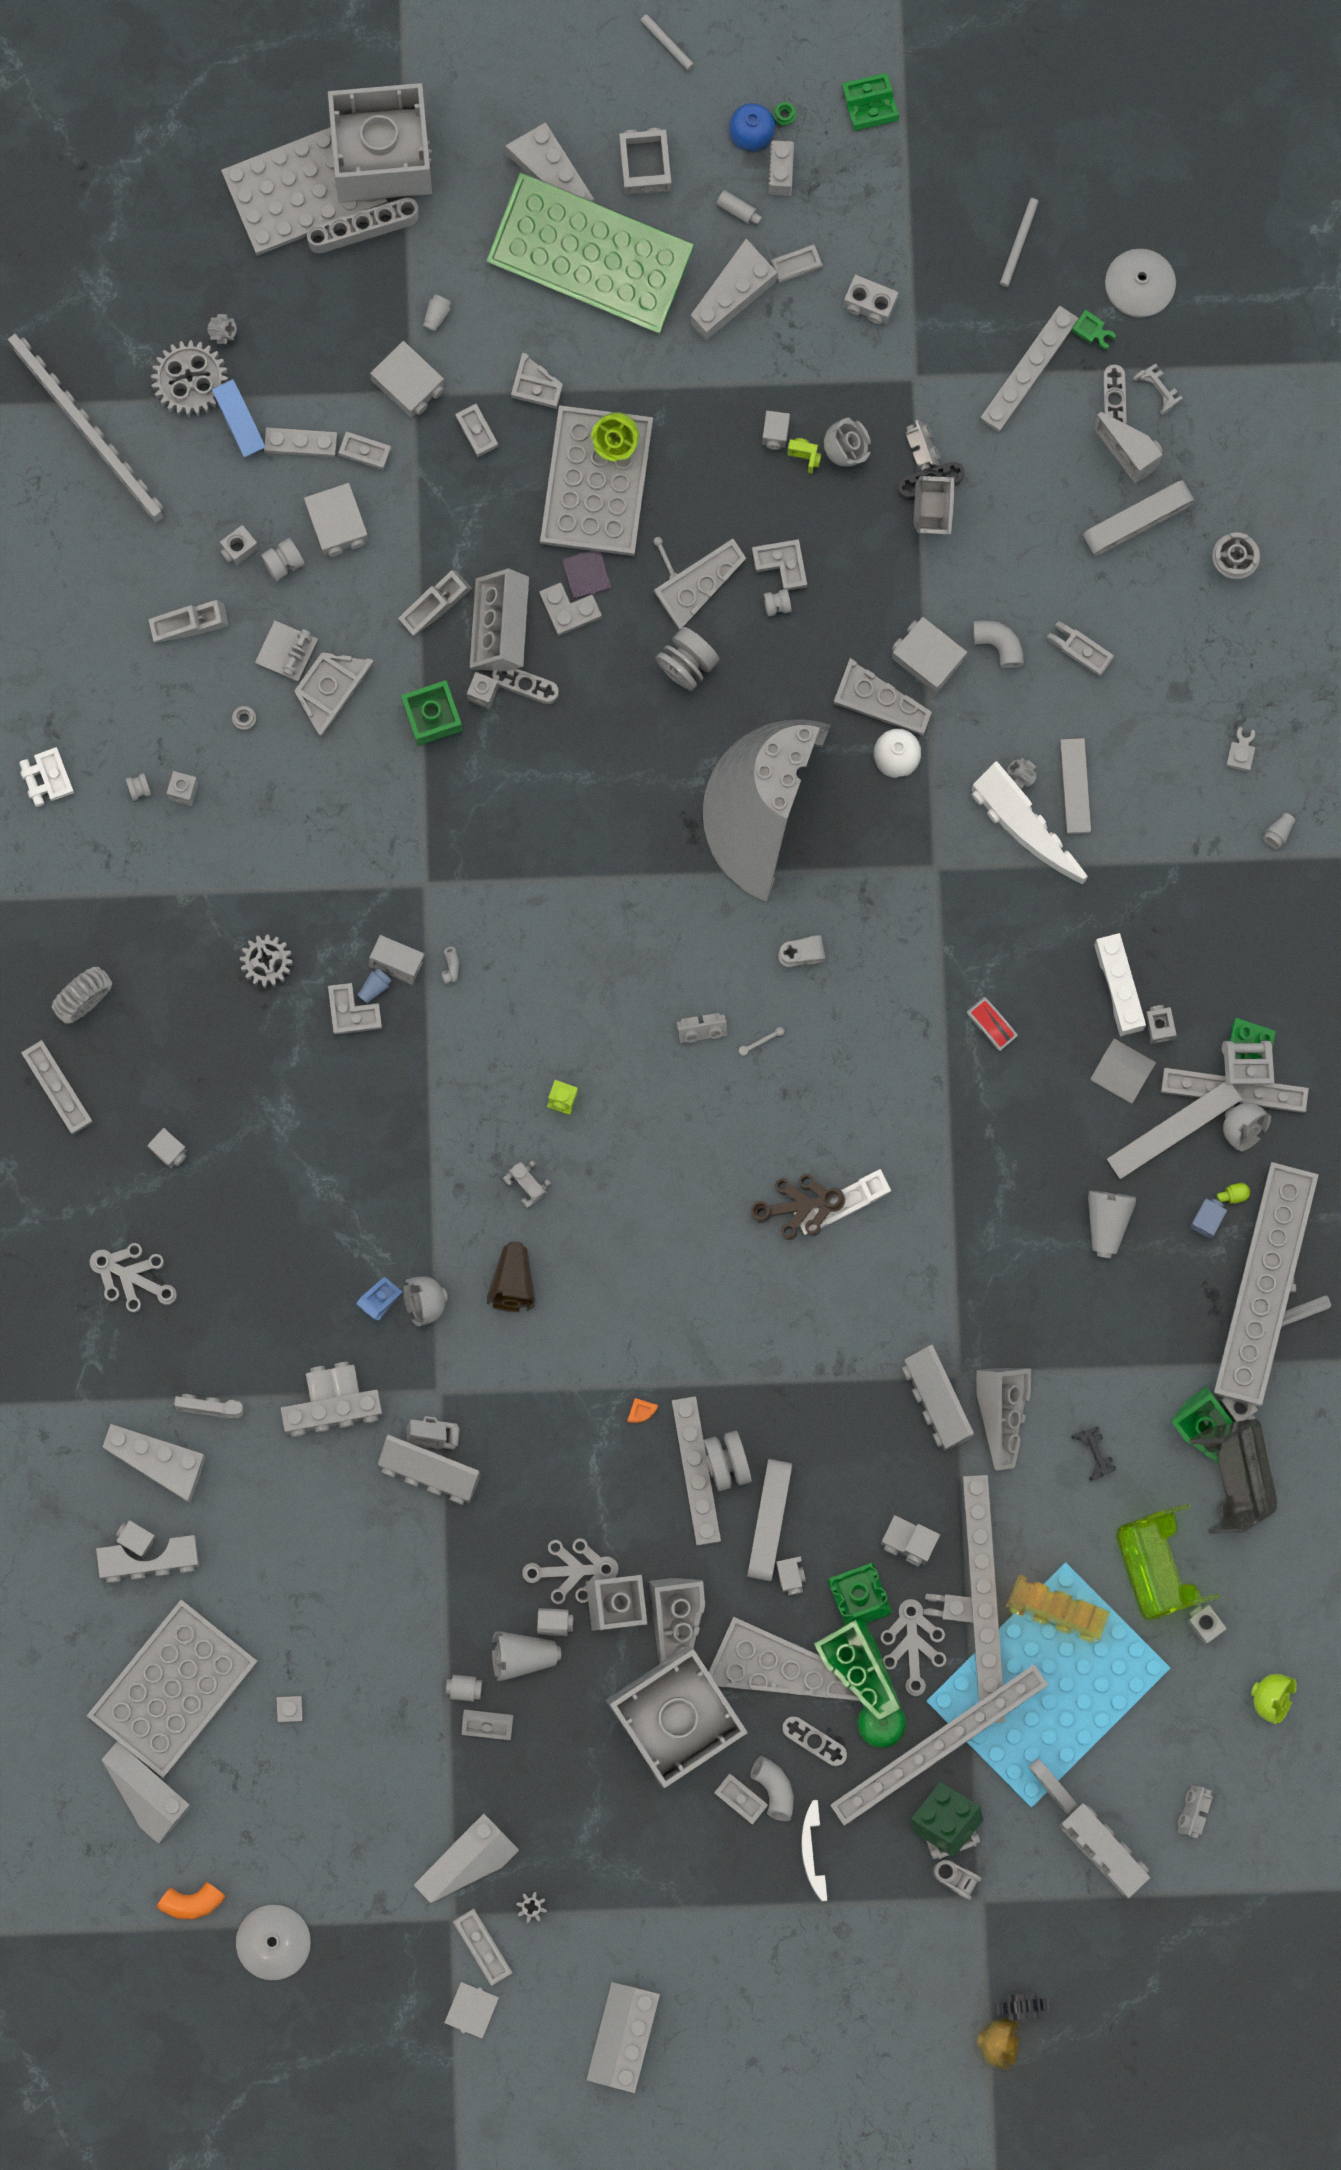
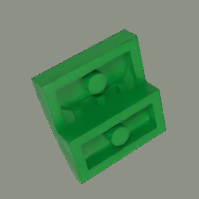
(870, 101)

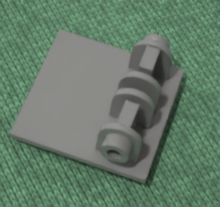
(286, 650)

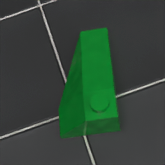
(1199, 1414)
(859, 1665)

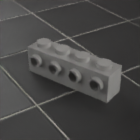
(331, 1412)

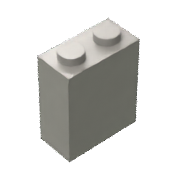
(408, 380)
(336, 520)
(928, 654)

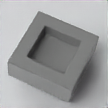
(289, 1709)

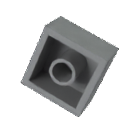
(616, 1602)

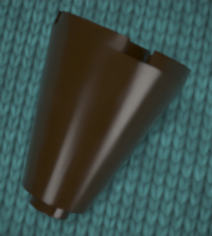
(512, 1280)

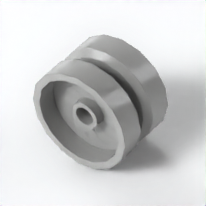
(723, 1462)

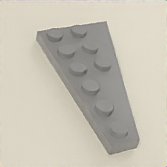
(768, 1663)

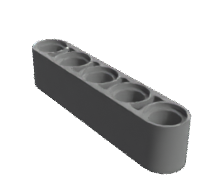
(370, 216)
(1138, 518)
(769, 1520)

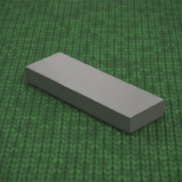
(482, 1947)

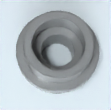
(244, 710)

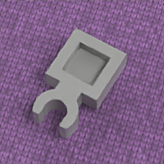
(1240, 753)

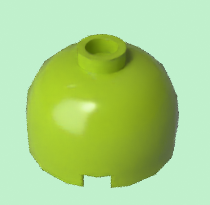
(615, 436)
(1273, 1697)

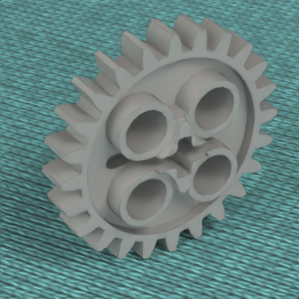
(185, 358)

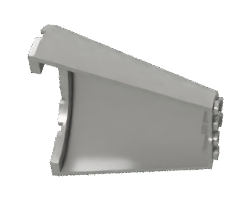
(752, 799)

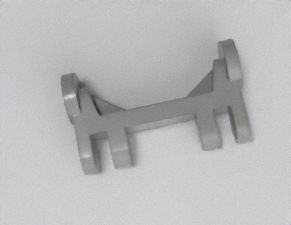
(1149, 376)

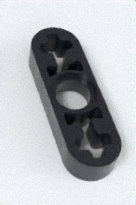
(912, 479)

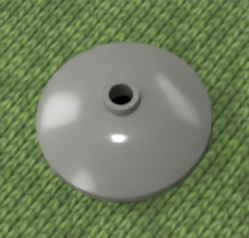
(1135, 296)
(291, 1947)

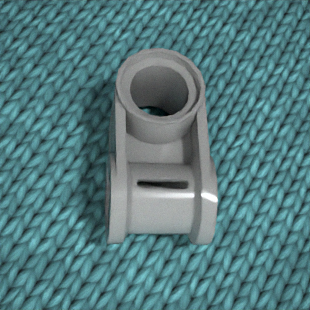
(806, 950)
(957, 1879)

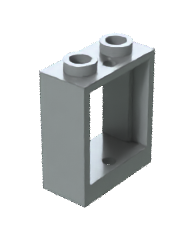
(645, 184)

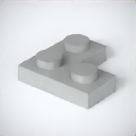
(785, 557)
(568, 616)
(347, 1016)

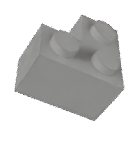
(909, 1540)

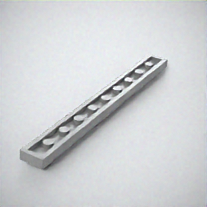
(80, 420)
(982, 1586)
(939, 1744)

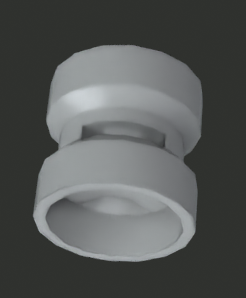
(777, 602)

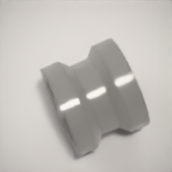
(138, 786)

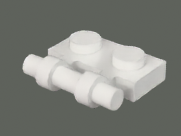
(53, 774)

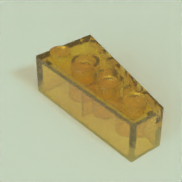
(1057, 1609)

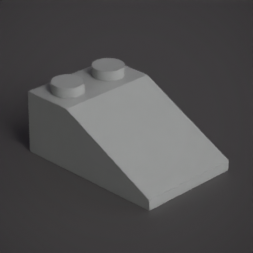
(1129, 446)

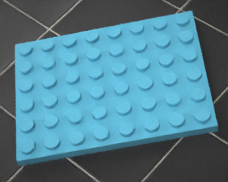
(1085, 1695)

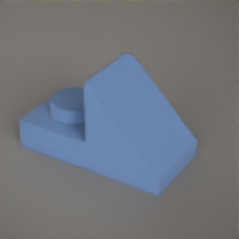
(379, 1298)

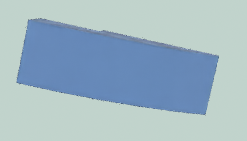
(238, 418)

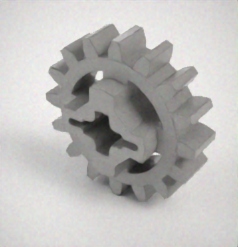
(274, 959)

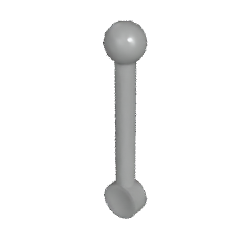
(658, 542)
(743, 1050)

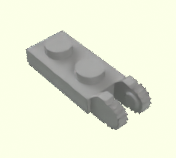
(1082, 649)
(210, 1407)
(955, 1608)

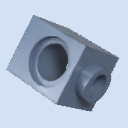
(1209, 1217)

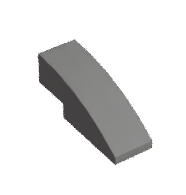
(435, 602)
(189, 621)

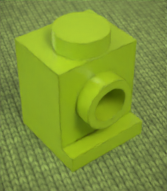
(562, 1097)

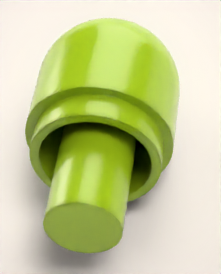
(1234, 1193)

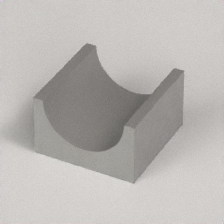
(379, 142)
(676, 1716)

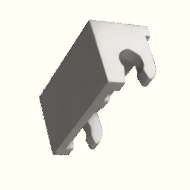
(396, 959)

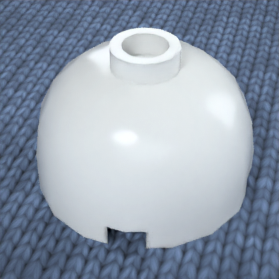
(897, 753)

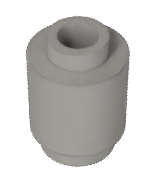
(464, 1688)

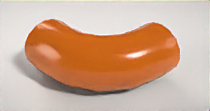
(193, 1905)

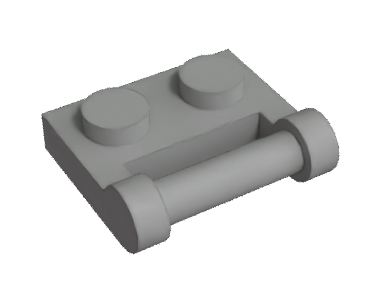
(1248, 1070)

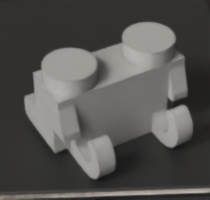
(527, 1182)

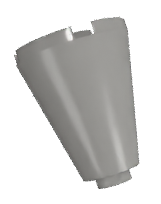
(1109, 1220)
(522, 1655)

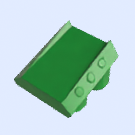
(860, 1595)

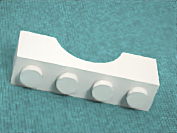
(1121, 984)

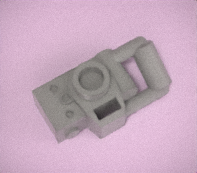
(432, 1433)

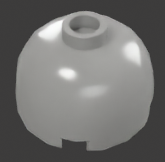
(847, 443)
(1244, 1124)
(425, 1299)

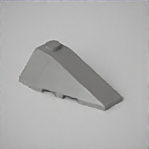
(1001, 1403)
(676, 1613)

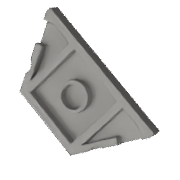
(329, 687)

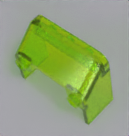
(1153, 1568)

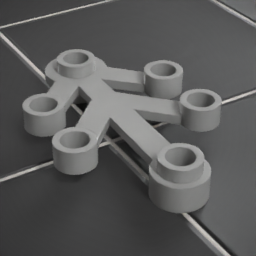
(130, 1275)
(574, 1570)
(912, 1643)

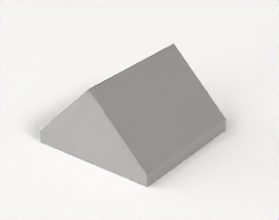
(1122, 1071)

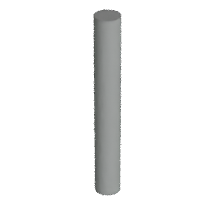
(667, 42)

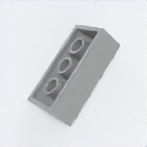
(499, 621)
(938, 1398)
(428, 1469)
(623, 2037)

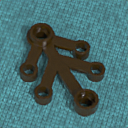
(802, 1206)

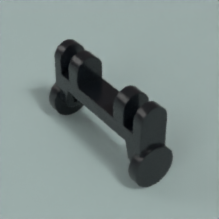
(1100, 1467)

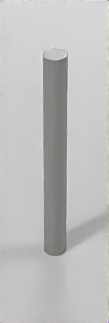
(1019, 242)

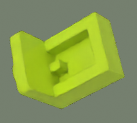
(803, 449)

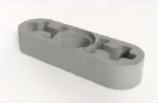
(1107, 382)
(544, 684)
(834, 1745)
(1052, 1786)

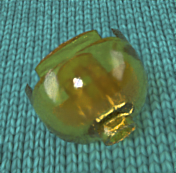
(999, 2043)

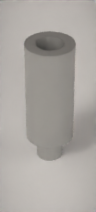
(738, 208)

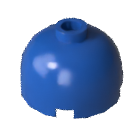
(752, 127)

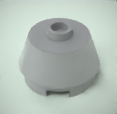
(1236, 555)

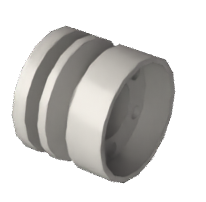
(683, 662)

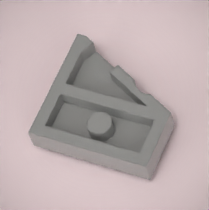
(535, 384)

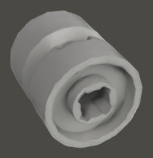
(282, 559)

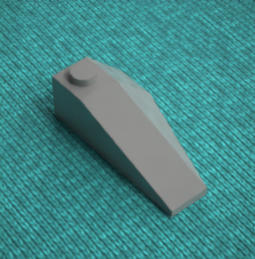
(149, 1798)
(471, 1857)

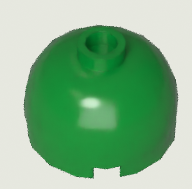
(882, 1732)

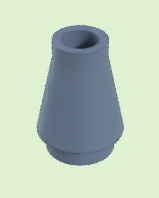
(374, 985)

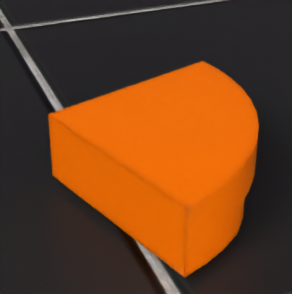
(641, 1411)

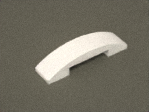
(857, 1196)
(817, 1882)

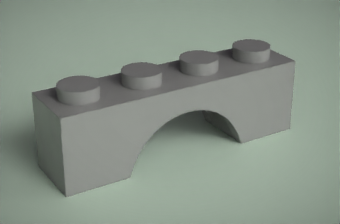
(179, 1554)

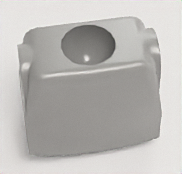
(934, 505)

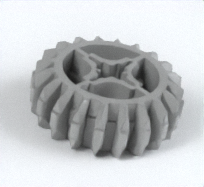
(81, 995)

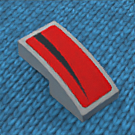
(991, 1023)

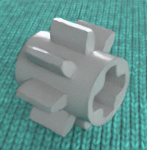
(222, 329)
(1022, 772)
(527, 1901)

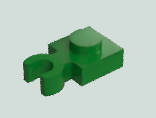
(1089, 328)

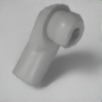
(453, 965)

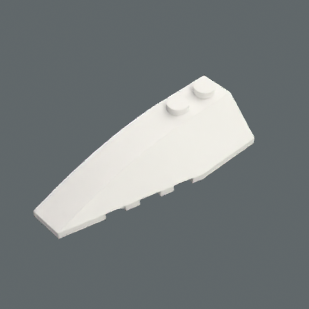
(1013, 811)

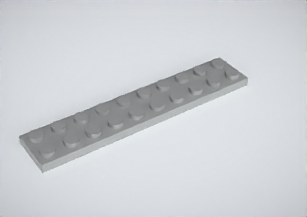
(1266, 1284)

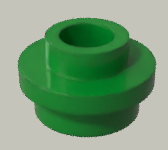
(784, 107)

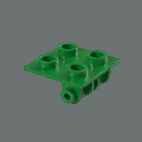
(1250, 1033)

